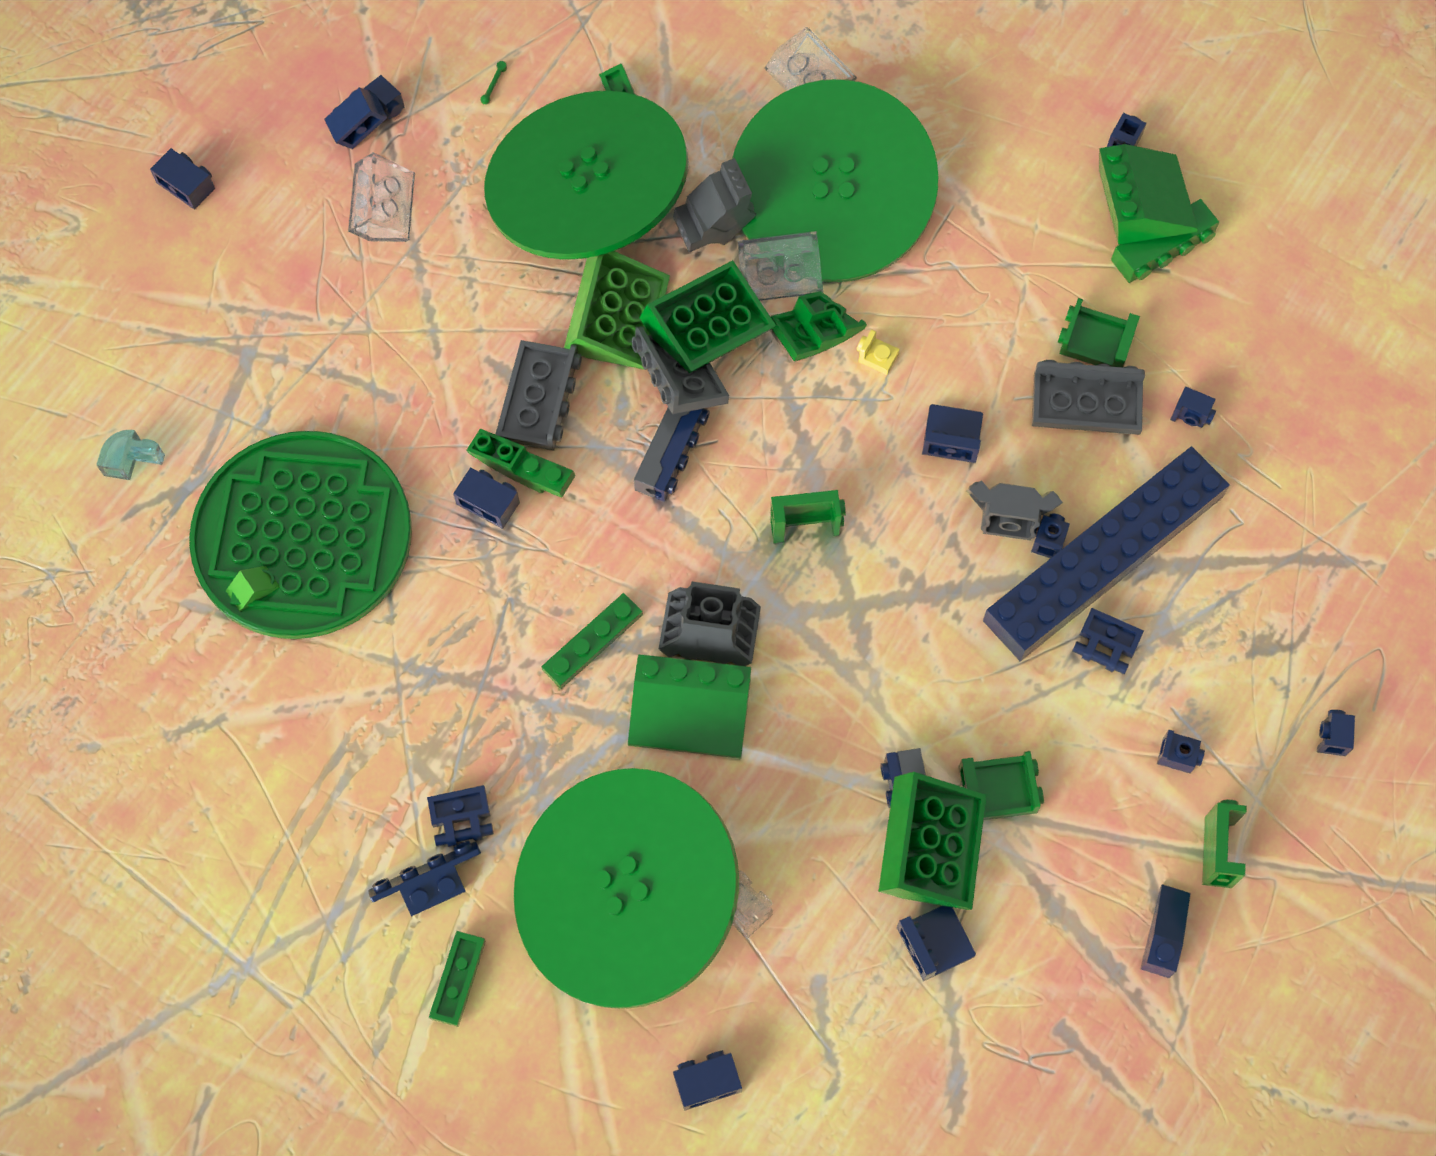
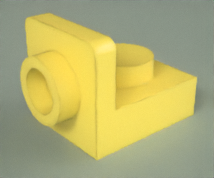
(877, 353)

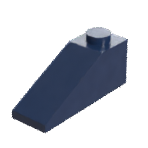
(1166, 932)

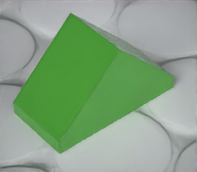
(251, 585)

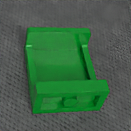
(1097, 336)
(804, 510)
(1006, 782)
(1216, 868)

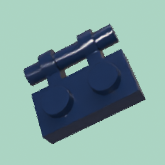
(1112, 634)
(459, 807)

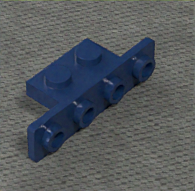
(428, 883)

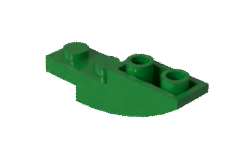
(519, 464)

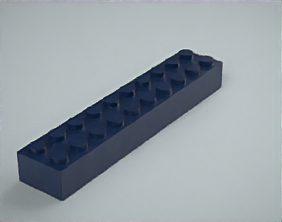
(1105, 553)

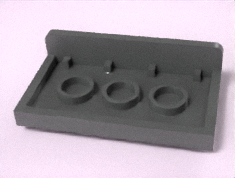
(677, 386)
(539, 394)
(1088, 397)

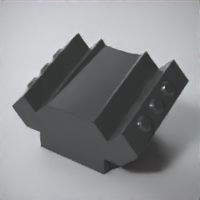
(715, 208)
(1012, 509)
(710, 624)

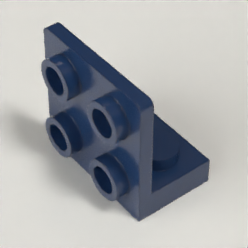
(953, 433)
(935, 941)

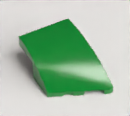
(814, 326)

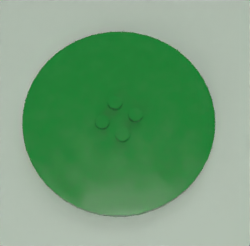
(844, 166)
(586, 175)
(317, 517)
(626, 888)

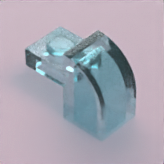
(123, 450)

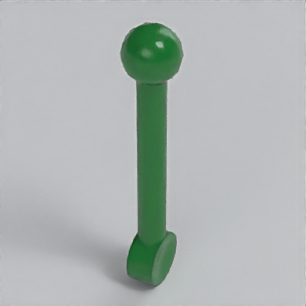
(501, 67)

